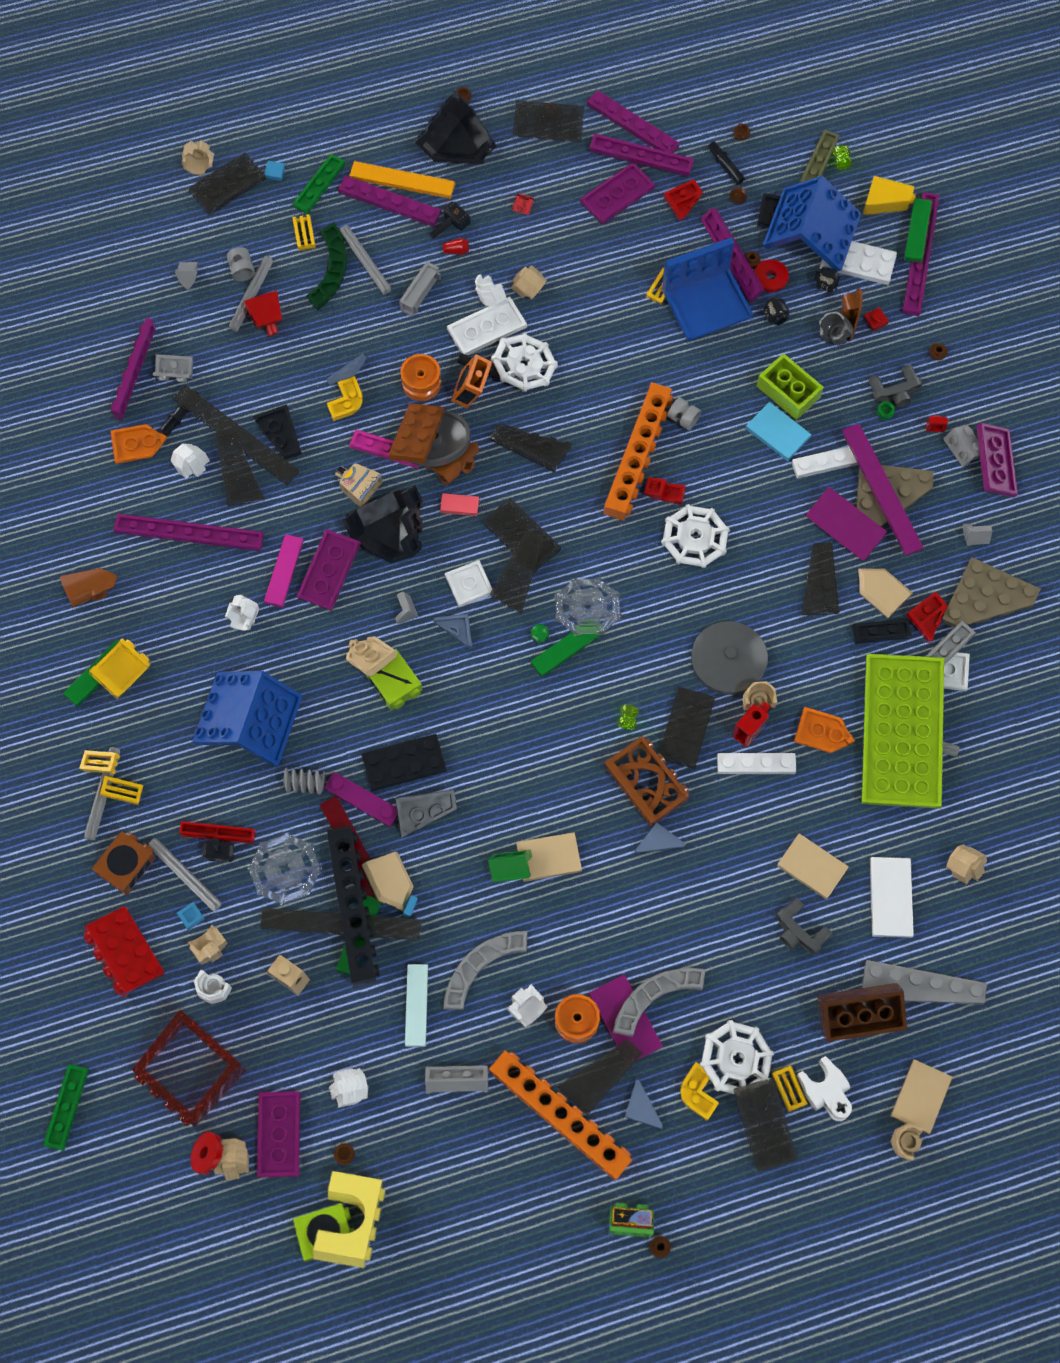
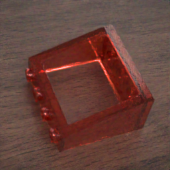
(214, 1094)

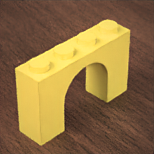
(353, 1247)

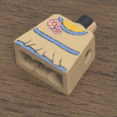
(359, 483)
(287, 975)

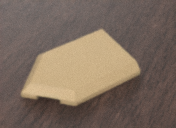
(882, 590)
(370, 655)
(389, 880)

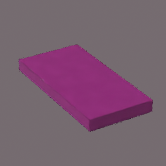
(617, 193)
(996, 460)
(846, 524)
(328, 570)
(609, 1001)
(278, 1134)

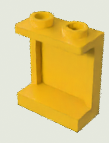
(120, 668)

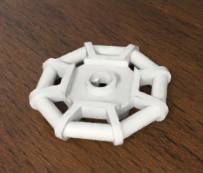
(527, 354)
(699, 545)
(730, 1048)

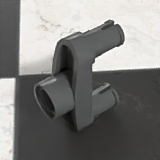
(898, 393)
(795, 935)

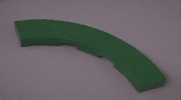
(336, 268)

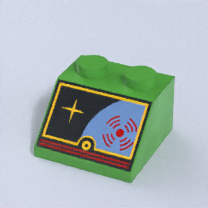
(631, 1221)

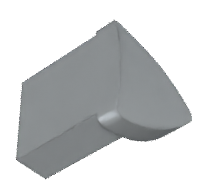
(187, 273)
(977, 534)
(409, 611)

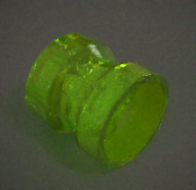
(841, 154)
(628, 717)

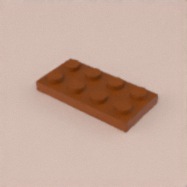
(416, 433)

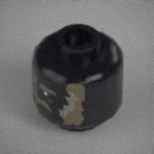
(827, 279)
(776, 311)

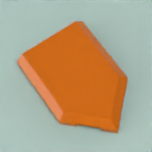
(136, 443)
(822, 731)

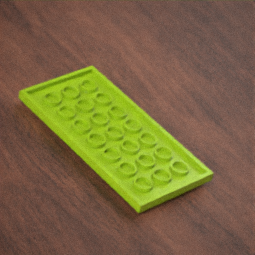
(903, 731)

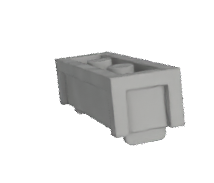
(419, 289)
(456, 1079)

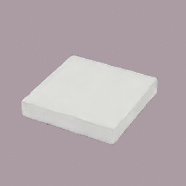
(468, 583)
(957, 672)

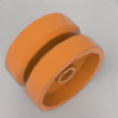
(420, 377)
(578, 1006)

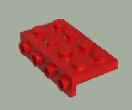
(122, 951)

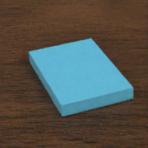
(778, 431)

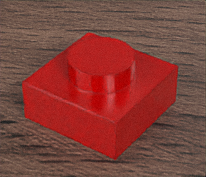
(876, 319)
(936, 424)

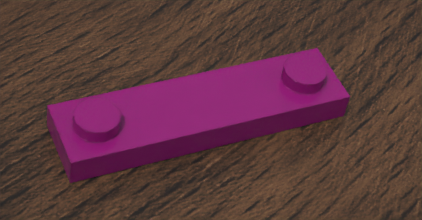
(361, 799)

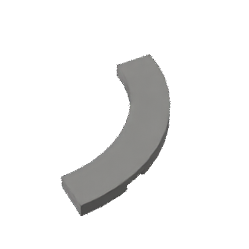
(477, 960)
(653, 989)

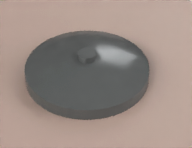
(450, 441)
(729, 657)

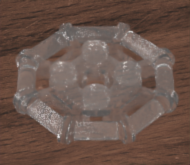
(587, 597)
(288, 879)

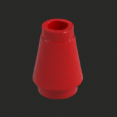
(456, 247)

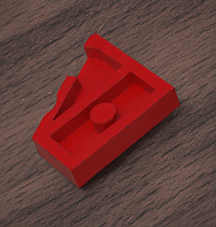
(683, 198)
(928, 615)

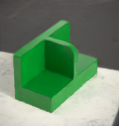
(510, 865)

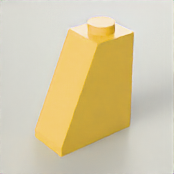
(888, 196)

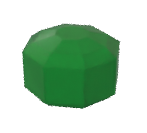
(885, 410)
(539, 633)

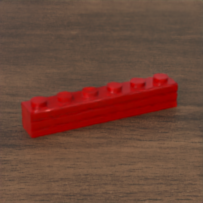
(223, 833)

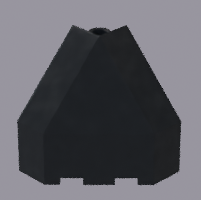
(456, 134)
(388, 525)

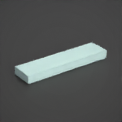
(416, 1005)

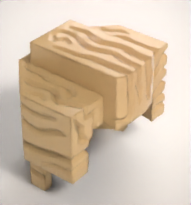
(197, 157)
(528, 282)
(758, 693)
(966, 863)
(208, 946)
(906, 1140)
(234, 1159)

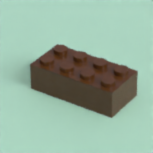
(862, 1012)

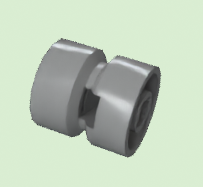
(240, 264)
(684, 413)

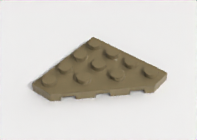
(907, 483)
(987, 593)

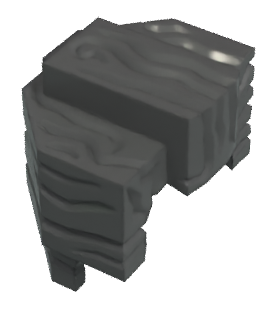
(835, 328)

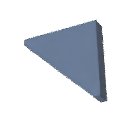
(348, 370)
(456, 626)
(659, 840)
(641, 1109)

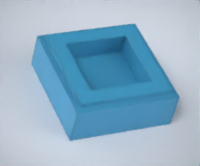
(274, 170)
(409, 907)
(190, 916)

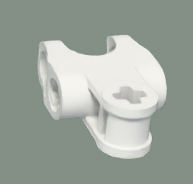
(829, 1092)

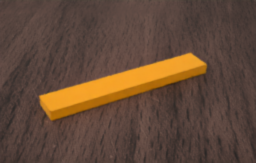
(402, 180)

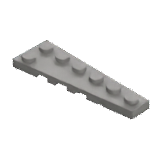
(924, 986)

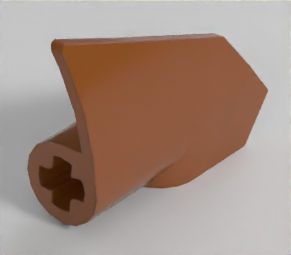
(852, 307)
(452, 470)
(88, 585)

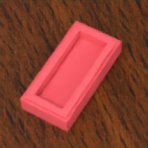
(459, 504)

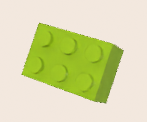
(789, 386)

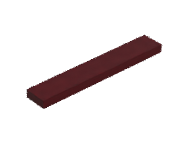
(338, 818)

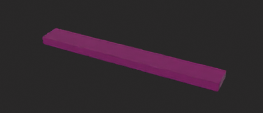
(918, 271)
(882, 490)
(188, 532)

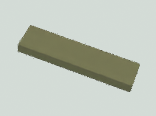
(820, 156)

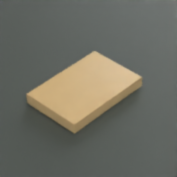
(552, 856)
(812, 866)
(921, 1096)

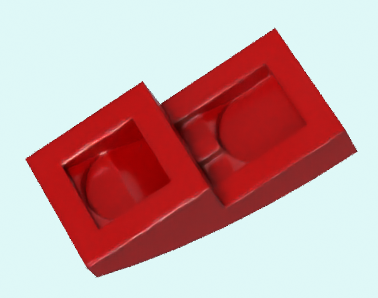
(664, 491)

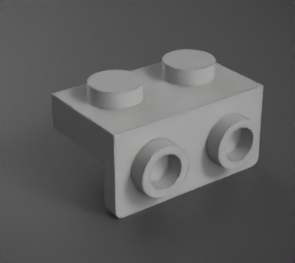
(173, 367)
(963, 444)

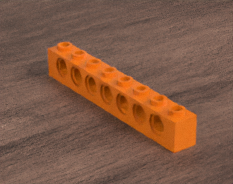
(656, 395)
(516, 1085)

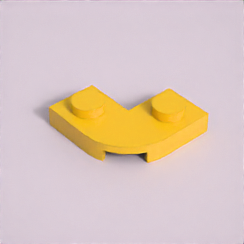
(349, 403)
(693, 1095)

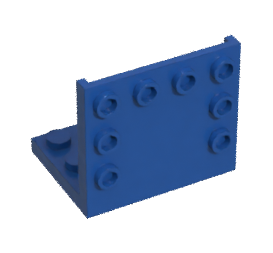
(817, 217)
(704, 290)
(249, 712)

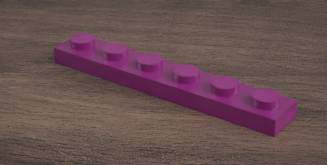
(632, 123)
(641, 155)
(389, 201)
(739, 265)
(135, 364)

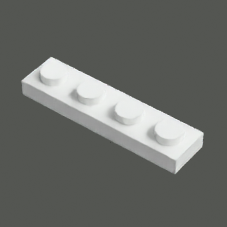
(823, 462)
(756, 763)

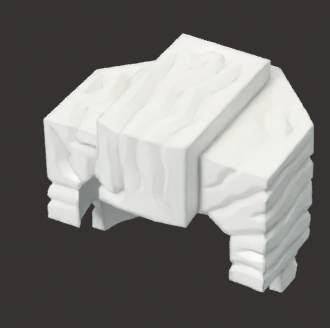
(488, 292)
(189, 460)
(242, 613)
(211, 988)
(527, 1005)
(349, 1087)

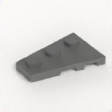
(422, 809)

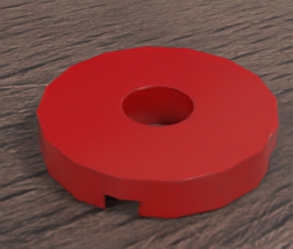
(773, 267)
(201, 1160)

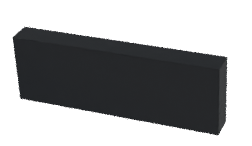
(881, 631)

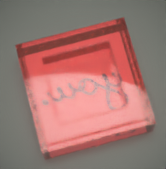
(523, 204)

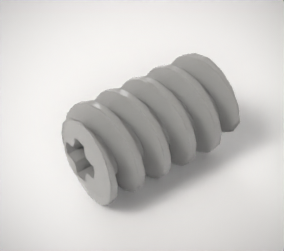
(303, 781)

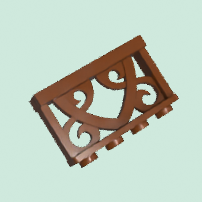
(647, 807)

